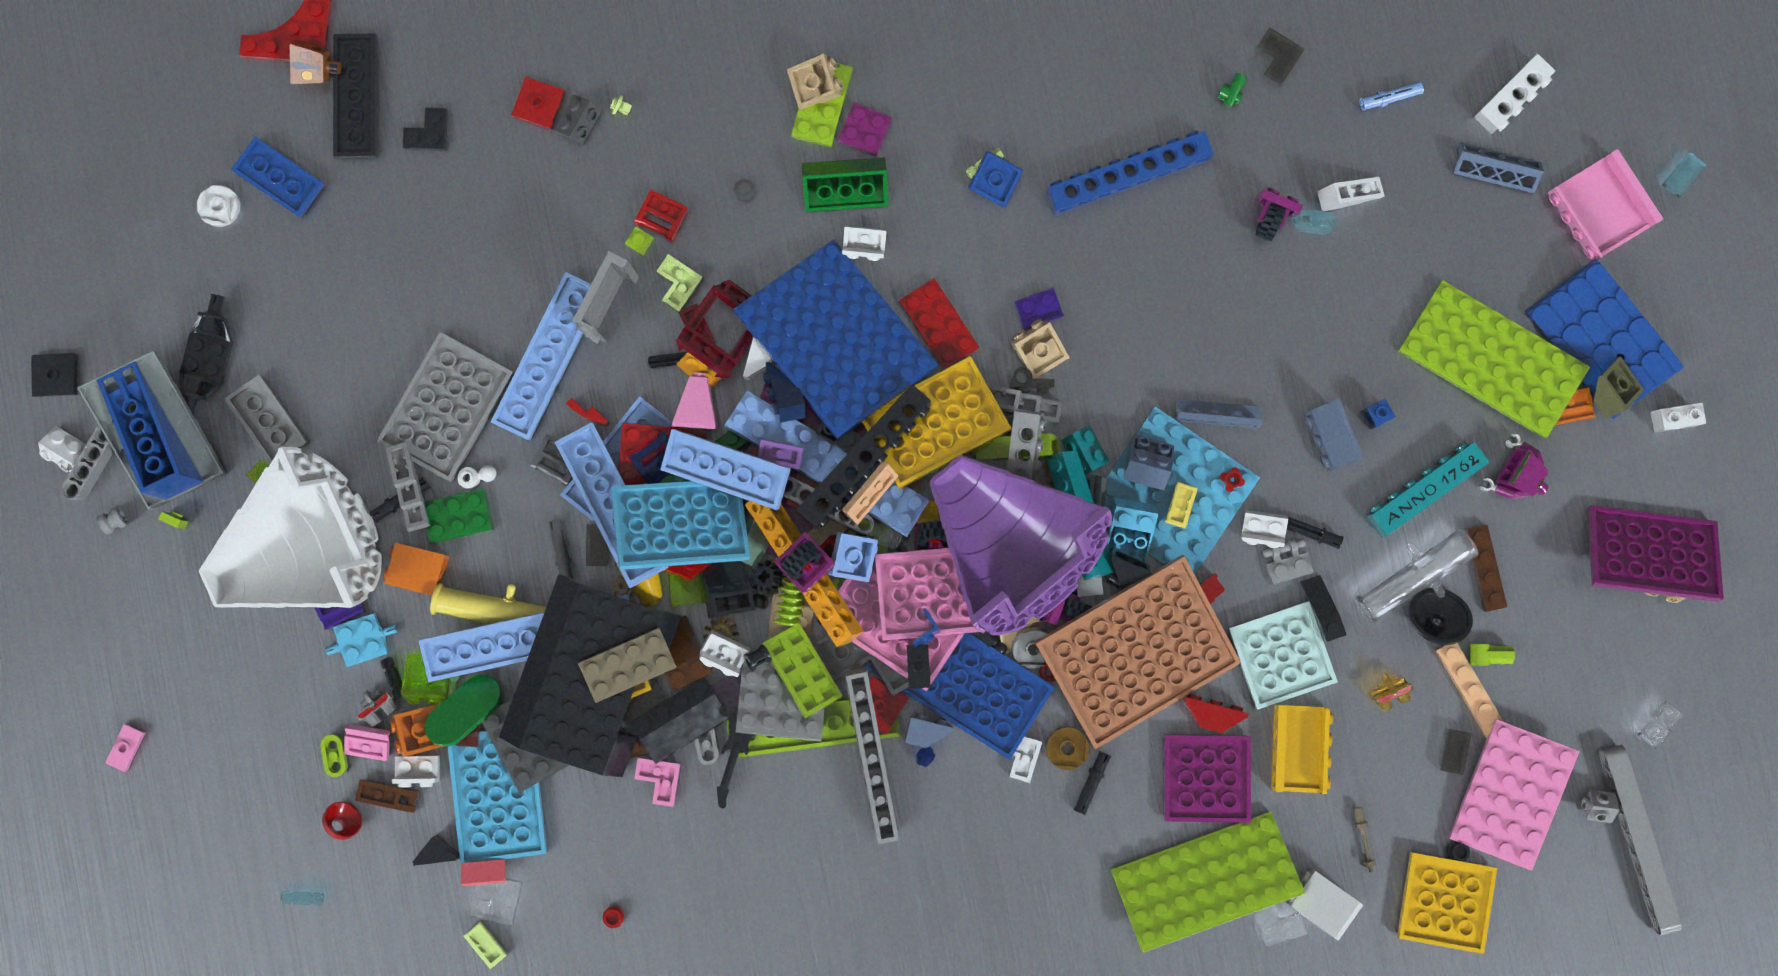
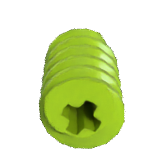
(791, 604)

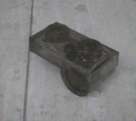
(1041, 385)

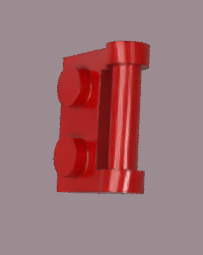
(663, 208)

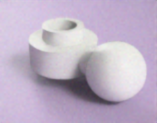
(486, 473)

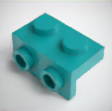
(1088, 449)

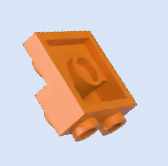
(411, 731)

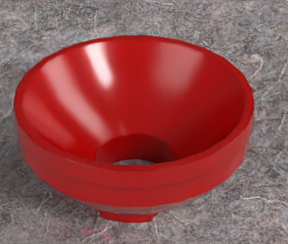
(344, 814)

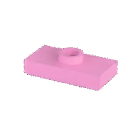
(125, 747)

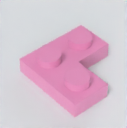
(665, 776)

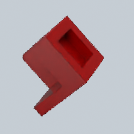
(1212, 587)

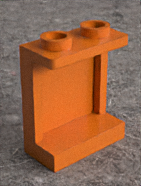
(415, 568)

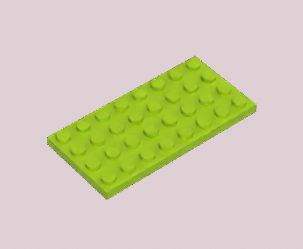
(1494, 359)
(1207, 882)

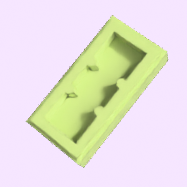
(485, 944)

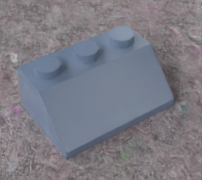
(1333, 435)

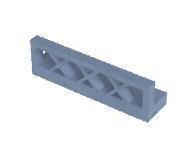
(1500, 160)
(1218, 413)

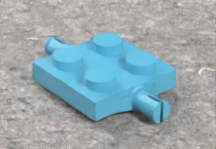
(361, 639)

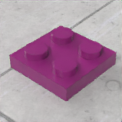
(864, 129)

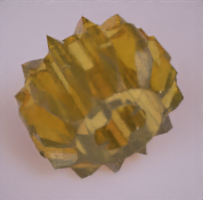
(728, 630)

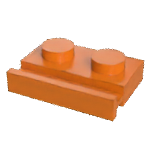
(1578, 408)

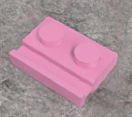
(367, 742)

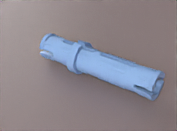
(1382, 97)

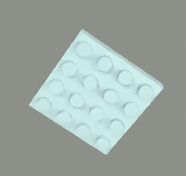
(1282, 655)

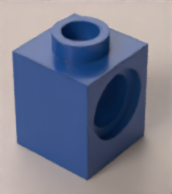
(1378, 414)

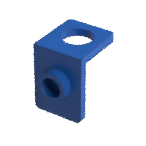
(928, 636)

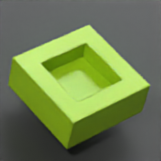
(639, 241)
(173, 519)

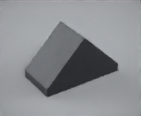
(1128, 568)
(435, 852)

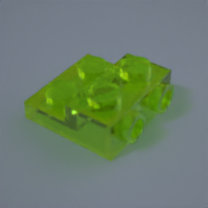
(416, 684)

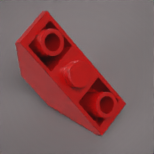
(1212, 714)

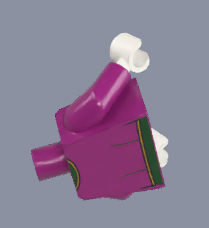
(1522, 473)

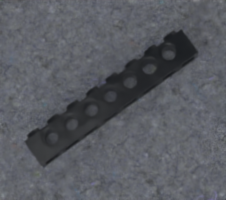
(910, 398)

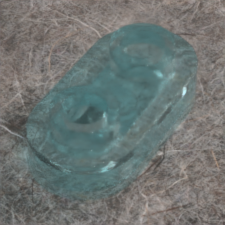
(1315, 222)

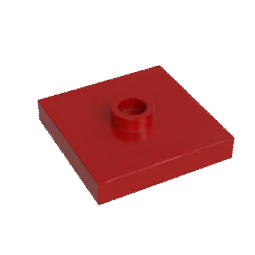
(538, 103)
(885, 704)

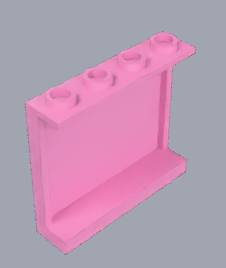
(1604, 205)

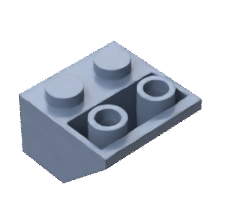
(1149, 462)
(925, 732)

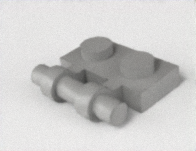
(1287, 568)

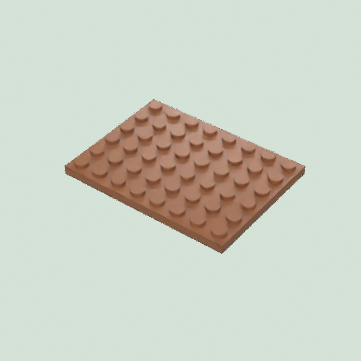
(1138, 651)

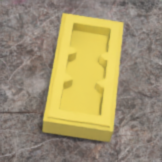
(1181, 505)

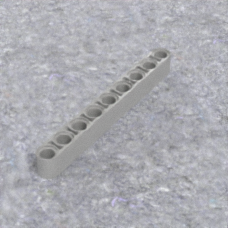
(1640, 840)

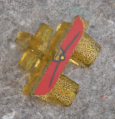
(1390, 689)

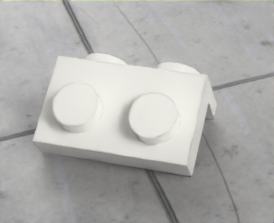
(864, 242)
(61, 448)
(723, 653)

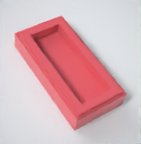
(483, 872)

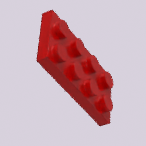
(939, 324)

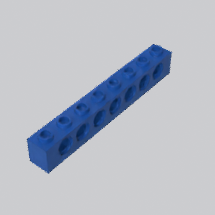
(1200, 153)

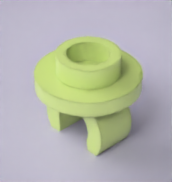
(618, 104)

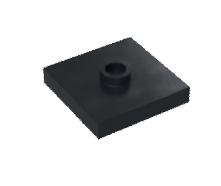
(54, 375)

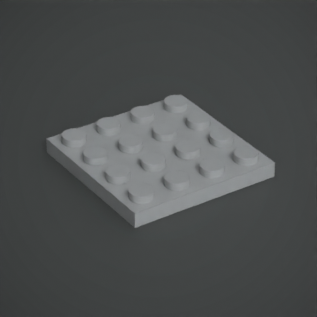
(770, 710)

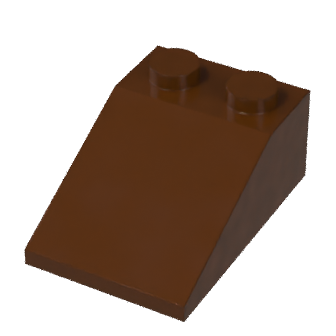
(685, 653)

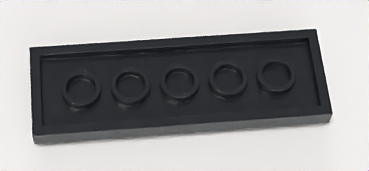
(355, 96)

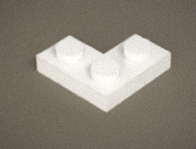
(1025, 759)

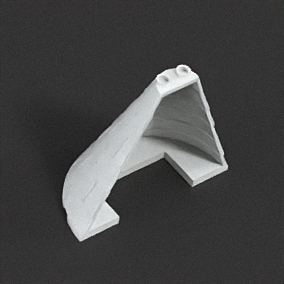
(296, 541)

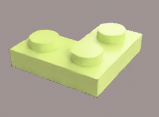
(684, 282)

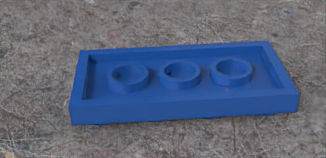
(277, 177)

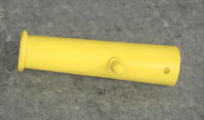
(480, 607)

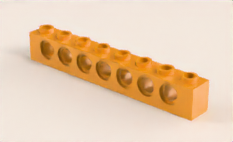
(823, 596)

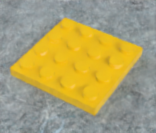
(1447, 902)

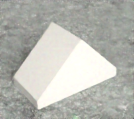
(756, 360)

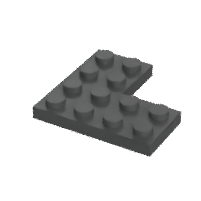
(850, 657)

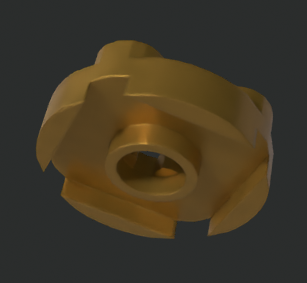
(1058, 739)

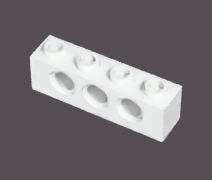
(1538, 71)

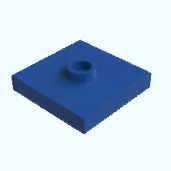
(995, 179)

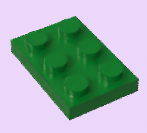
(458, 516)

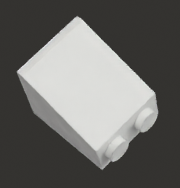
(1325, 904)

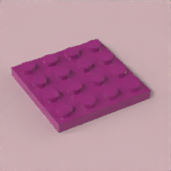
(1207, 778)

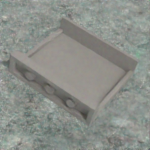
(601, 294)

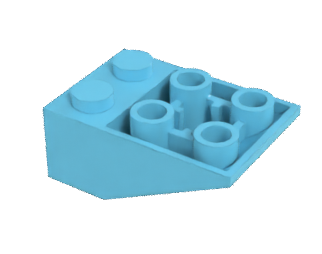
(1132, 527)

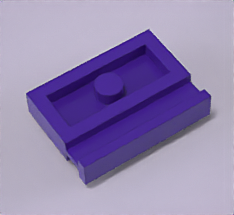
(1038, 306)
(336, 615)

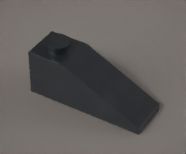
(1324, 609)

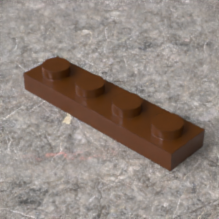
(1487, 569)

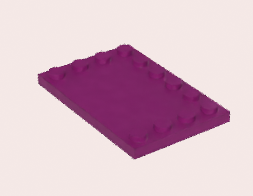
(1655, 553)

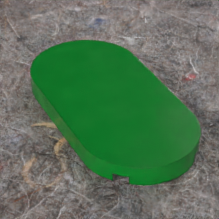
(463, 711)

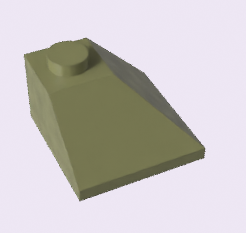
(1616, 389)

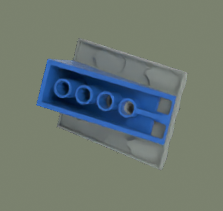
(151, 430)

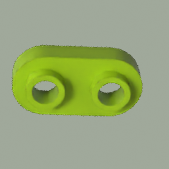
(332, 755)

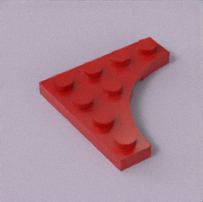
(307, 25)
(636, 437)

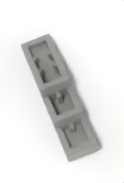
(1012, 400)
(407, 486)

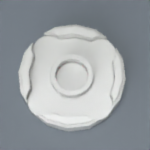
(218, 205)

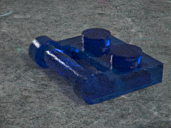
(651, 470)

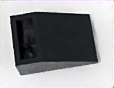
(726, 589)

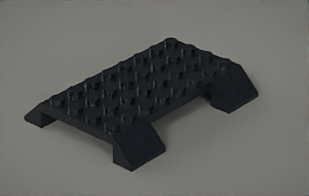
(553, 704)

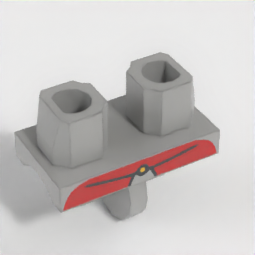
(385, 702)

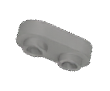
(707, 743)

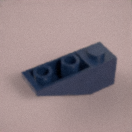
(787, 397)

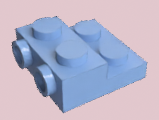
(853, 556)

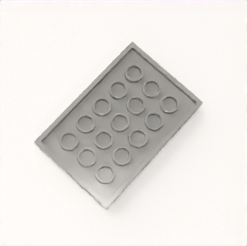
(446, 406)

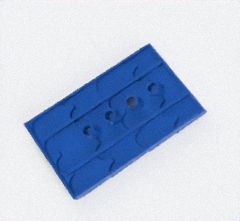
(1598, 323)

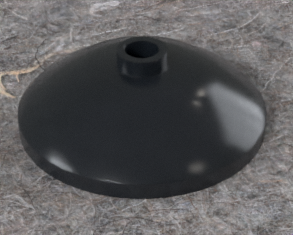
(1449, 612)

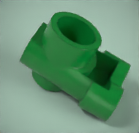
(1231, 93)

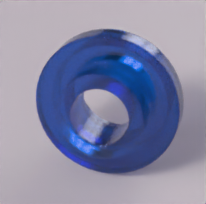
(925, 756)

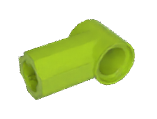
(1485, 654)

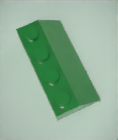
(845, 184)

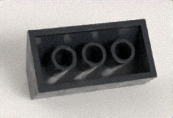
(679, 720)

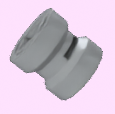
(112, 520)

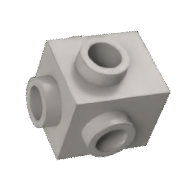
(1600, 806)

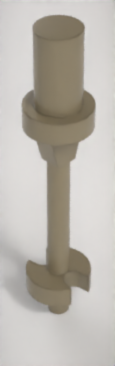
(1361, 823)

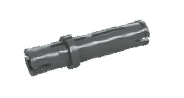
(560, 548)

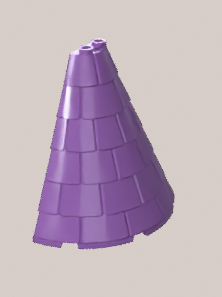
(1015, 542)

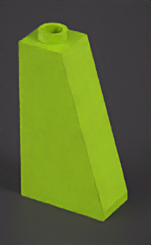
(999, 448)

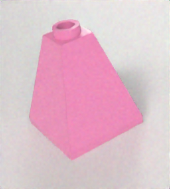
(696, 405)

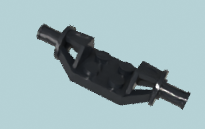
(205, 354)

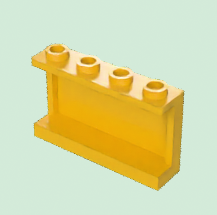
(1301, 749)

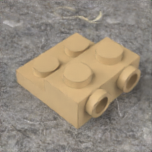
(815, 81)
(1039, 348)

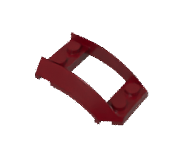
(703, 348)

